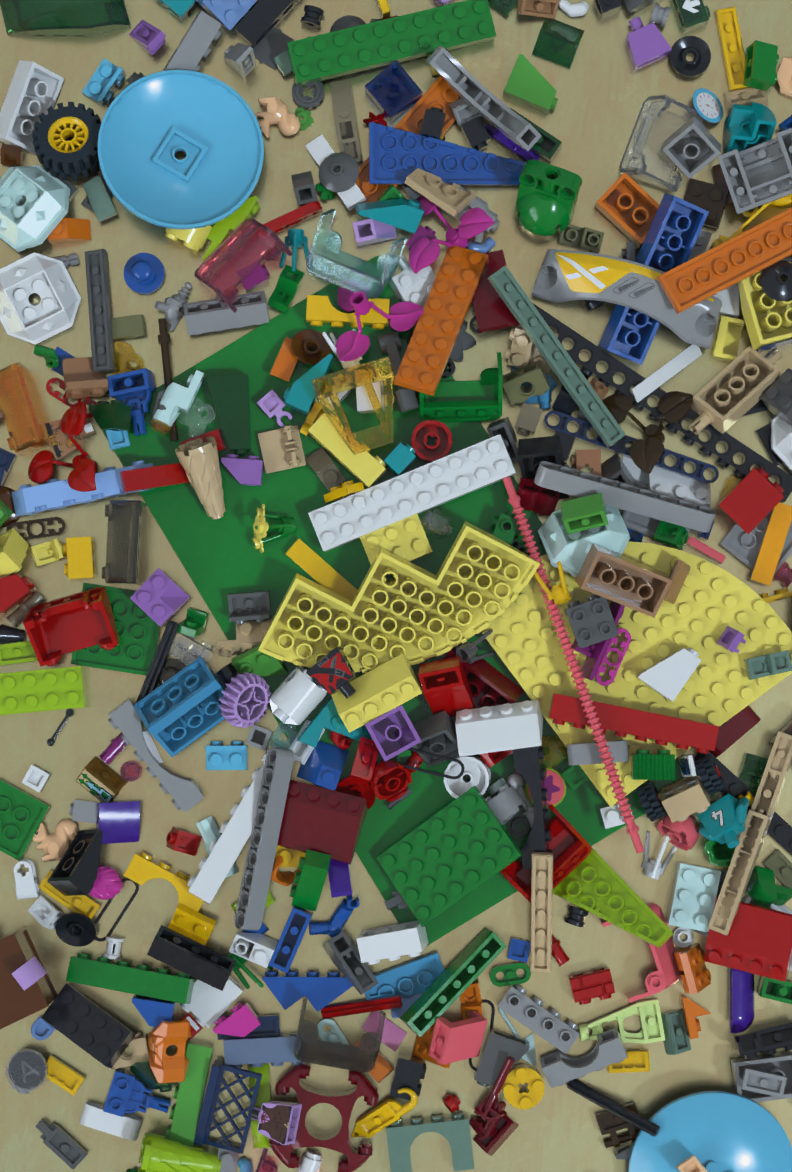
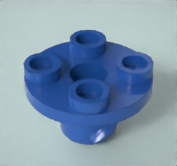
(144, 273)

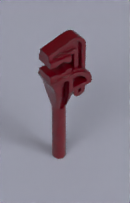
(490, 1108)

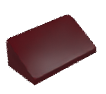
(503, 1130)

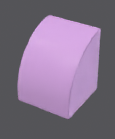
(29, 973)

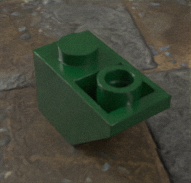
(112, 415)

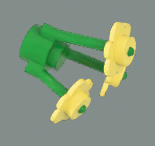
(284, 525)

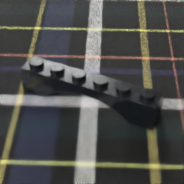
(530, 765)

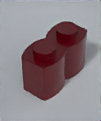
(536, 498)

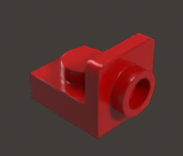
(183, 841)

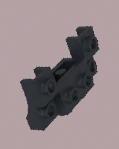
(765, 1041)

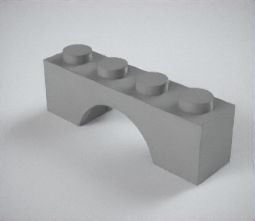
(562, 1068)

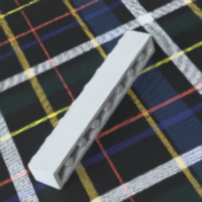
(230, 844)

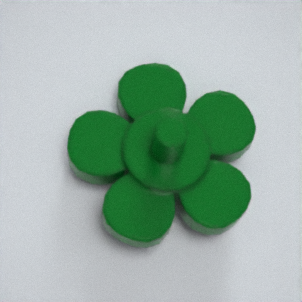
(325, 194)

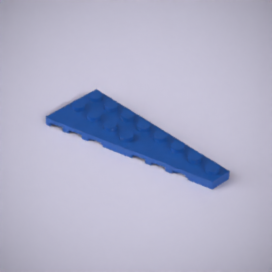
(399, 153)

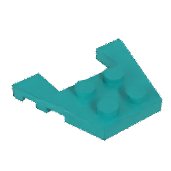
(330, 719)

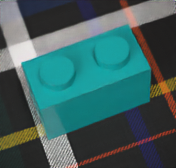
(400, 459)

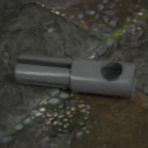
(390, 805)

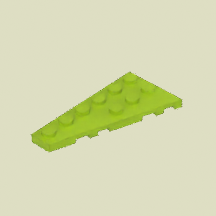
(604, 894)

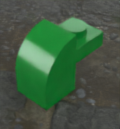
(764, 890)

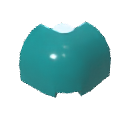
(748, 126)

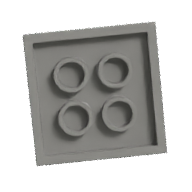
(747, 546)

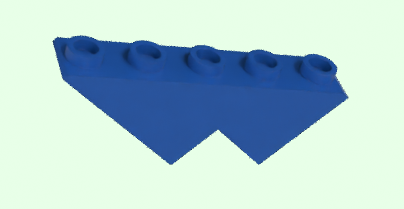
(317, 988)

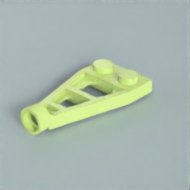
(650, 1020)

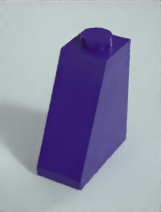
(340, 879)

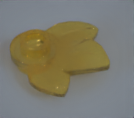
(123, 357)

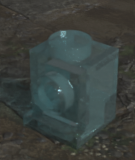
(290, 730)

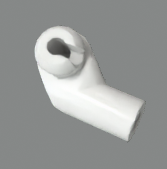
(574, 10)

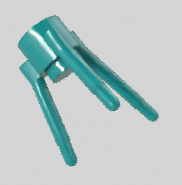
(295, 240)

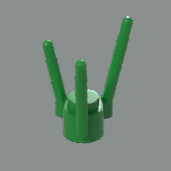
(240, 964)

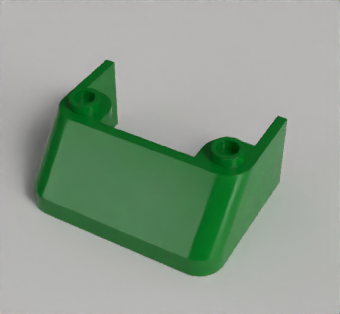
(466, 399)

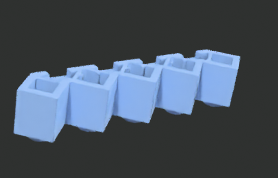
(59, 495)

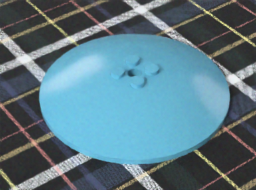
(188, 115)
(720, 1130)

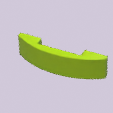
(264, 1095)

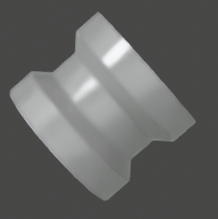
(659, 15)

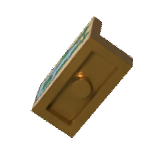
(100, 780)

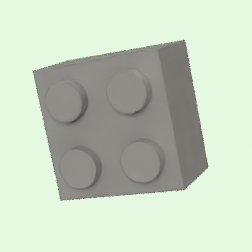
(691, 147)

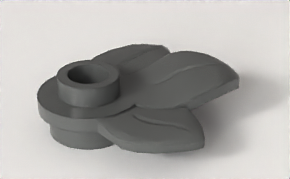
(463, 342)

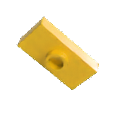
(636, 1062)
(64, 1075)

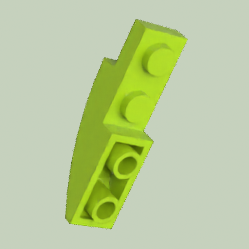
(223, 228)

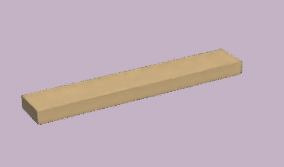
(541, 912)

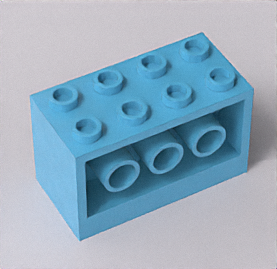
(183, 707)

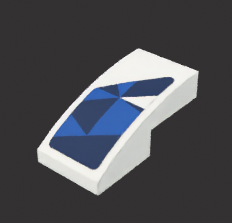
(687, 765)

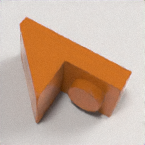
(691, 1010)

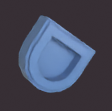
(41, 1029)

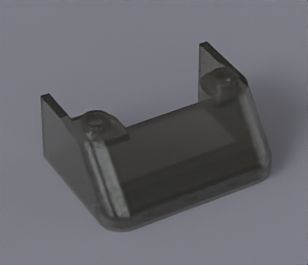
(123, 542)
(311, 1050)

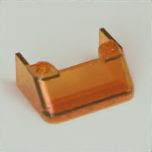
(19, 411)

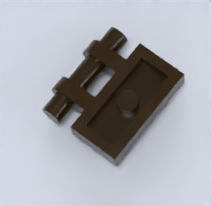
(611, 1123)

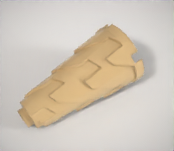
(204, 473)

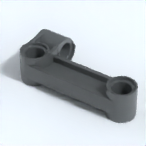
(390, 344)

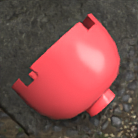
(683, 833)

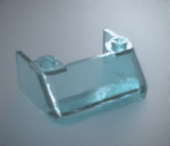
(346, 270)

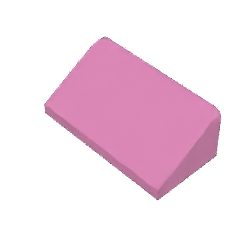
(392, 1034)

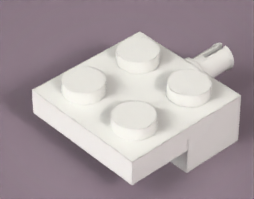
(412, 286)

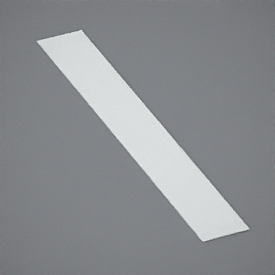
(666, 372)

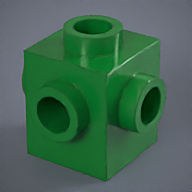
(505, 535)

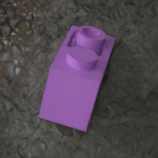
(246, 471)

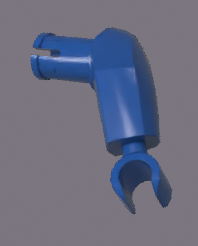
(337, 920)

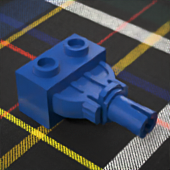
(134, 390)
(129, 1095)

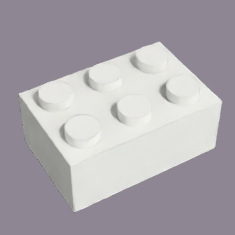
(392, 942)

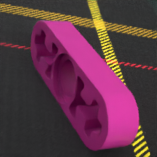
(611, 673)

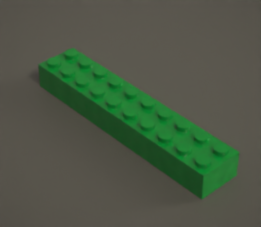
(390, 40)

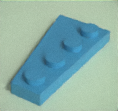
(407, 978)

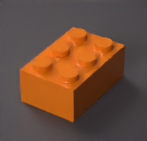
(628, 208)

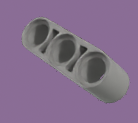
(587, 752)

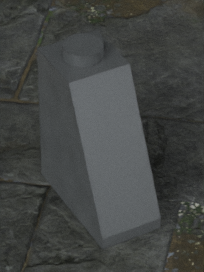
(494, 1054)

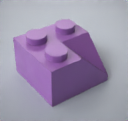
(160, 597)
(393, 732)

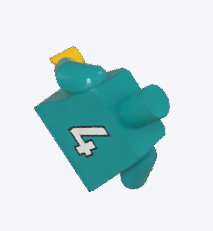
(725, 819)

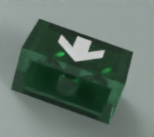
(691, 14)

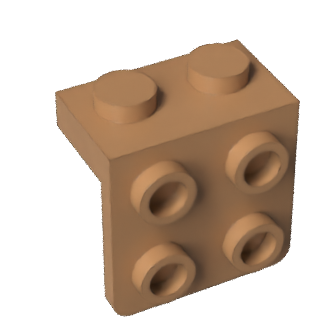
(81, 380)

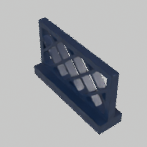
(210, 1102)

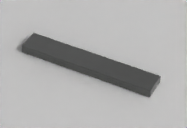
(99, 310)

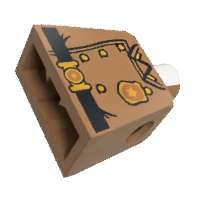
(59, 441)

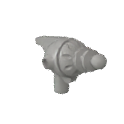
(174, 306)

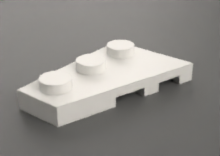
(679, 486)

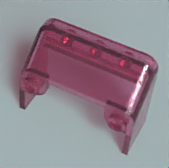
(237, 258)

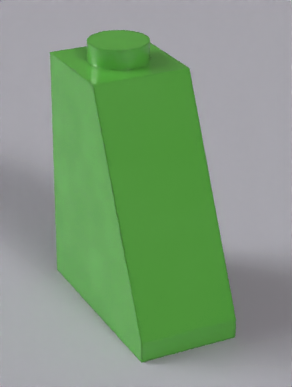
(530, 87)

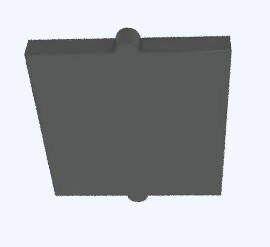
(271, 46)

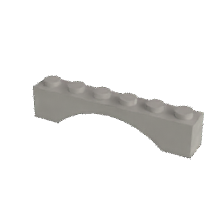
(181, 788)

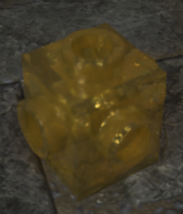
(556, 753)

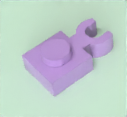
(273, 406)

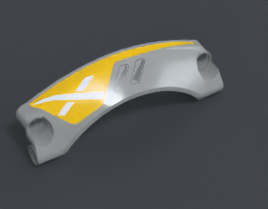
(600, 277)

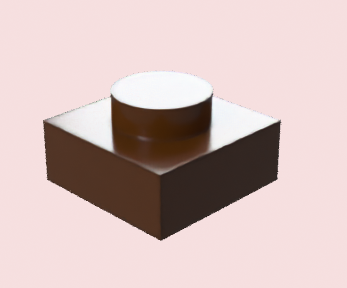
(11, 155)

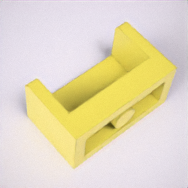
(727, 338)

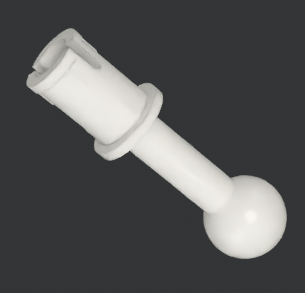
(517, 782)

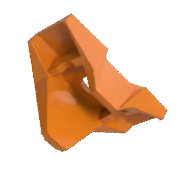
(164, 1066)

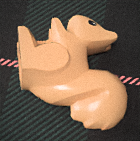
(277, 113)
(55, 844)

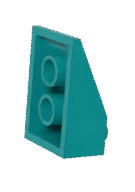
(302, 393)

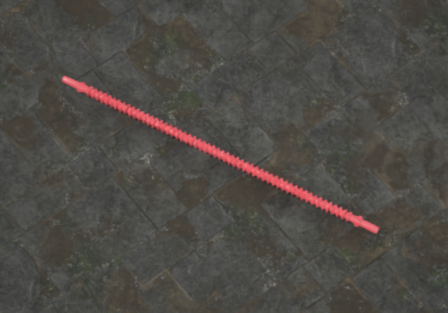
(632, 828)

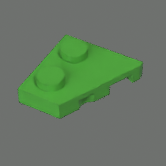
(258, 663)

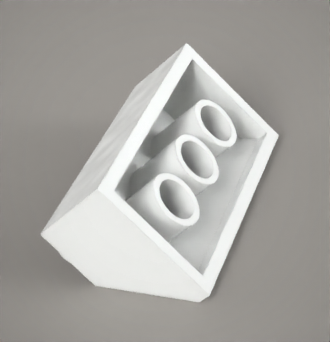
(28, 96)
(499, 728)

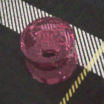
(784, 574)
(128, 774)

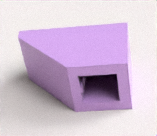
(372, 231)

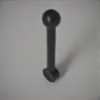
(69, 713)

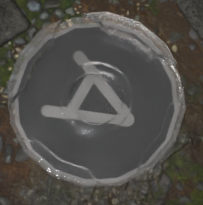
(26, 1070)

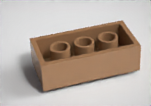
(623, 580)

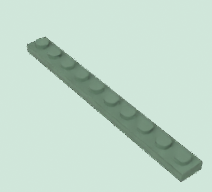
(556, 356)

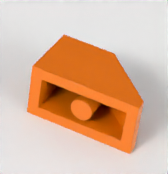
(71, 231)

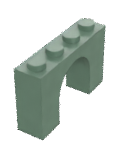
(454, 1129)

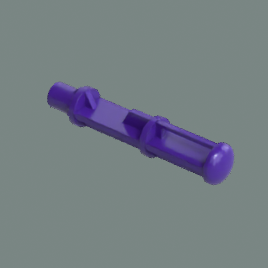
(499, 136)

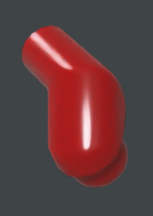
(339, 740)
(414, 760)

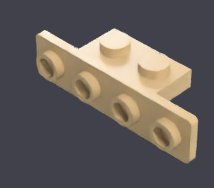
(247, 637)

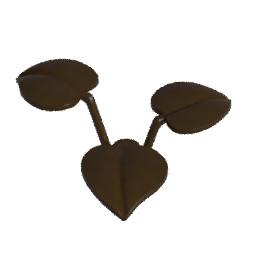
(649, 451)

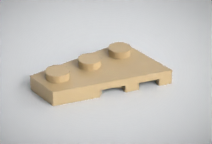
(446, 196)

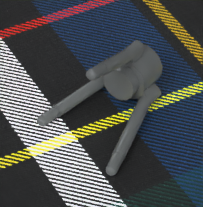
(468, 650)

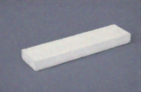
(320, 150)

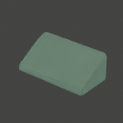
(99, 199)
(675, 1032)

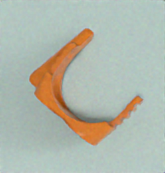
(282, 878)

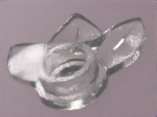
(194, 418)

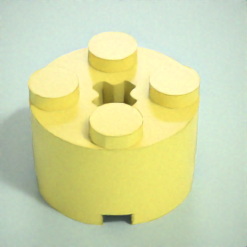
(193, 238)

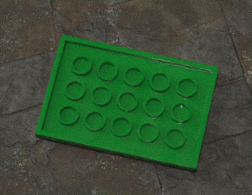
(449, 856)

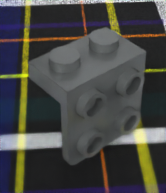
(591, 621)

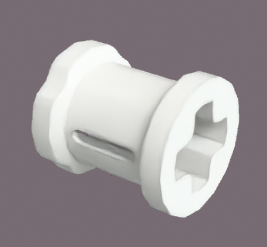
(116, 941)

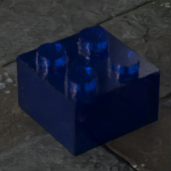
(393, 91)

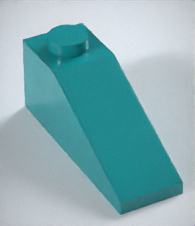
(394, 212)

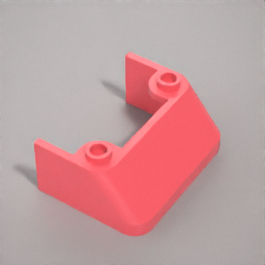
(665, 960)

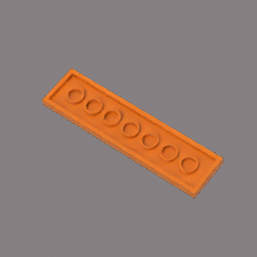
(437, 96)
(729, 262)
(441, 320)

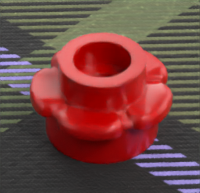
(451, 1102)

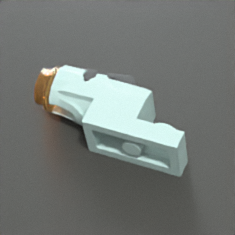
(173, 400)

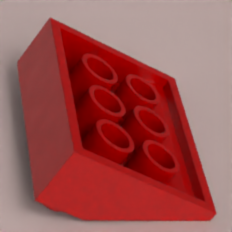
(755, 944)

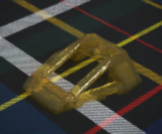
(350, 378)

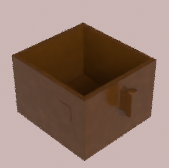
(16, 1003)

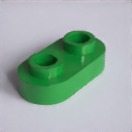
(510, 976)

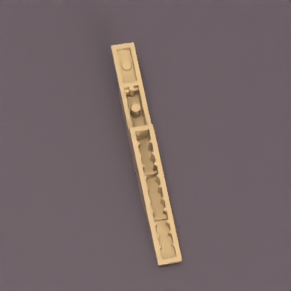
(752, 838)

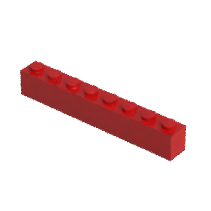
(637, 723)

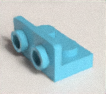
(104, 82)
(226, 756)

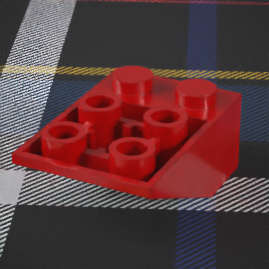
(446, 686)

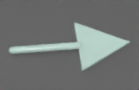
(530, 1055)

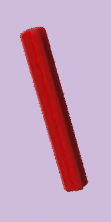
(361, 1007)

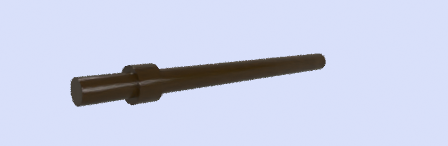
(164, 340)

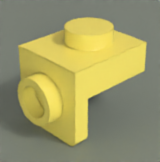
(46, 552)

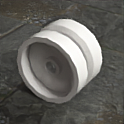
(474, 767)

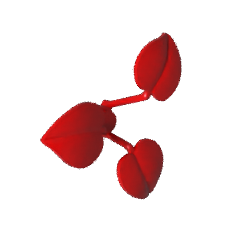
(84, 468)

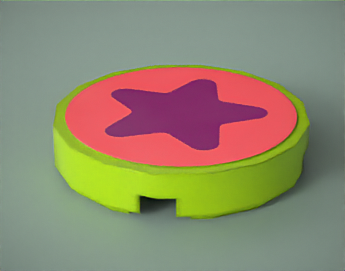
(556, 788)

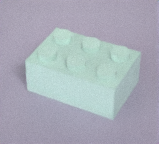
(693, 896)

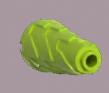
(165, 1155)

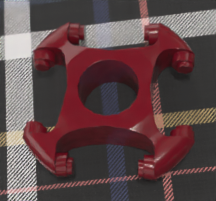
(343, 1101)

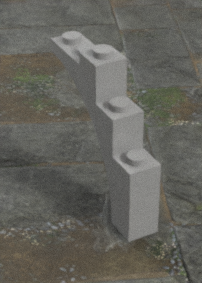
(486, 103)

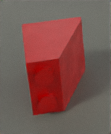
(752, 499)
(13, 591)

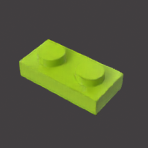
(17, 653)

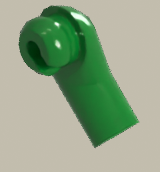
(49, 355)

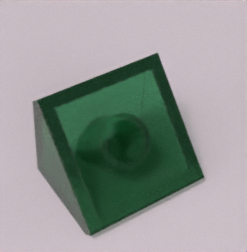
(557, 42)

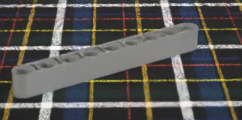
(625, 496)
(264, 839)

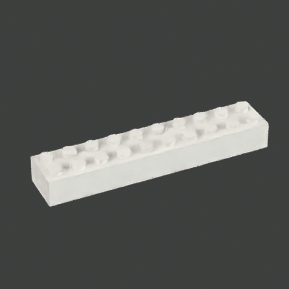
(412, 493)

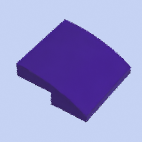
(119, 821)

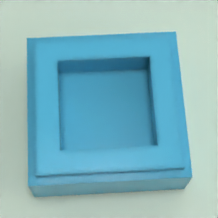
(118, 439)

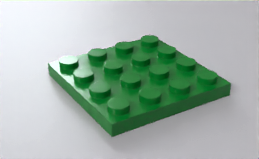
(136, 634)

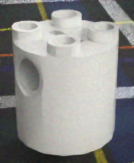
(296, 697)

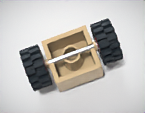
(684, 795)

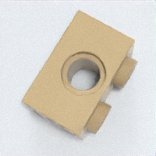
(140, 1052)

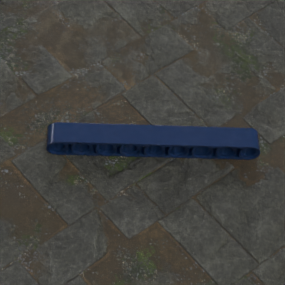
(620, 449)

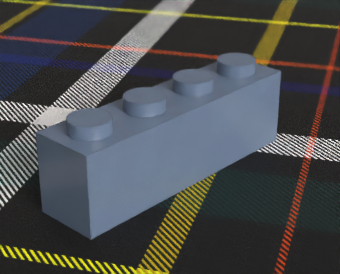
(260, 1050)

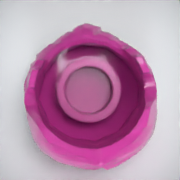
(107, 883)

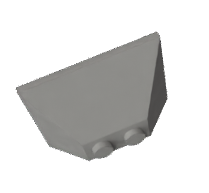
(759, 172)

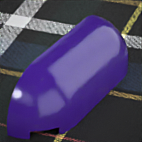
(741, 1000)

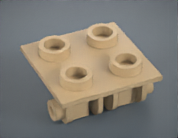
(282, 449)

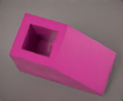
(239, 1022)

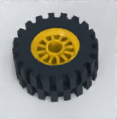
(54, 150)

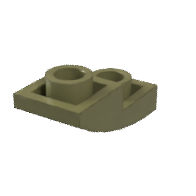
(581, 238)
(128, 327)

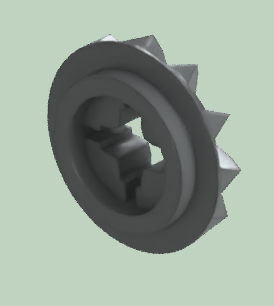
(307, 101)

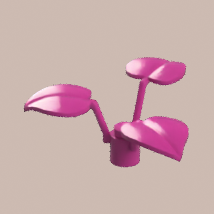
(426, 252)
(354, 345)

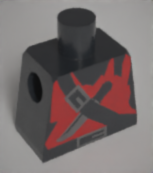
(334, 673)

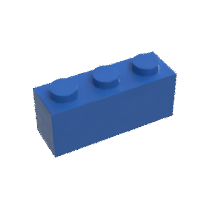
(290, 939)

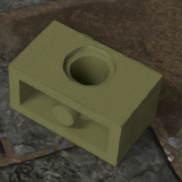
(531, 373)

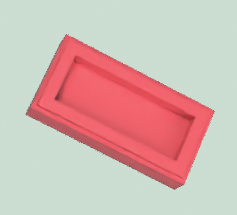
(705, 550)

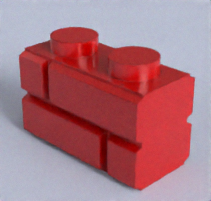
(591, 985)

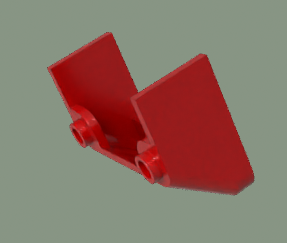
(568, 852)

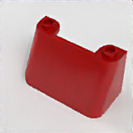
(71, 625)

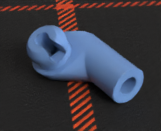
(483, 248)

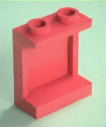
(457, 1039)

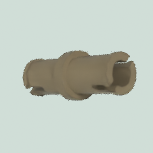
(20, 613)

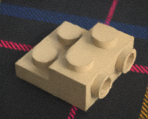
(523, 350)

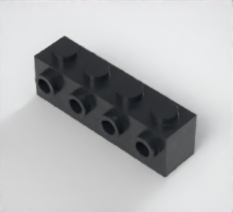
(191, 958)

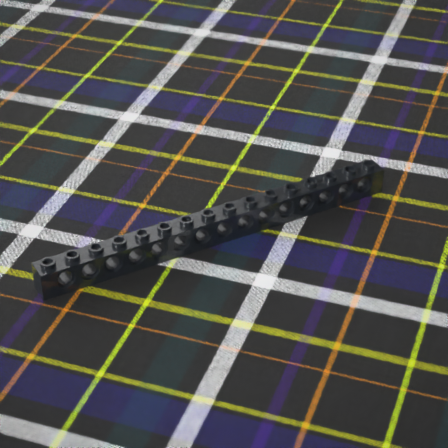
(632, 378)

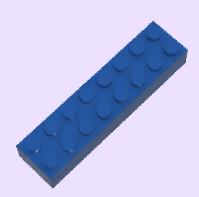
(664, 248)

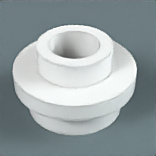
(676, 937)

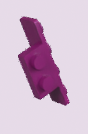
(597, 651)

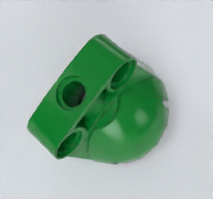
(546, 197)

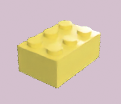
(401, 538)

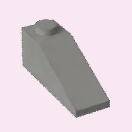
(240, 59)

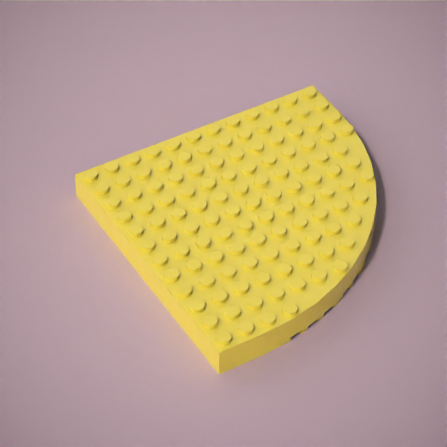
(696, 620)

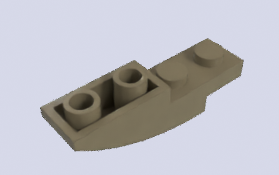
(346, 119)

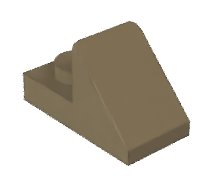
(325, 469)

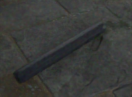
(159, 659)
(613, 1107)

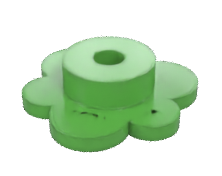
(306, 114)

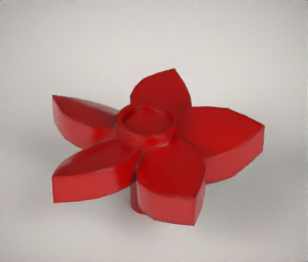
(379, 119)

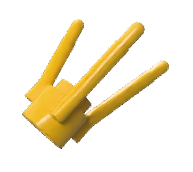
(560, 592)

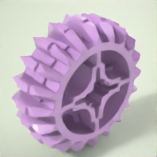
(244, 700)

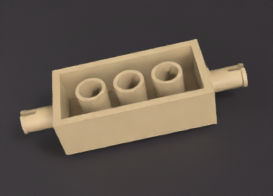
(735, 390)

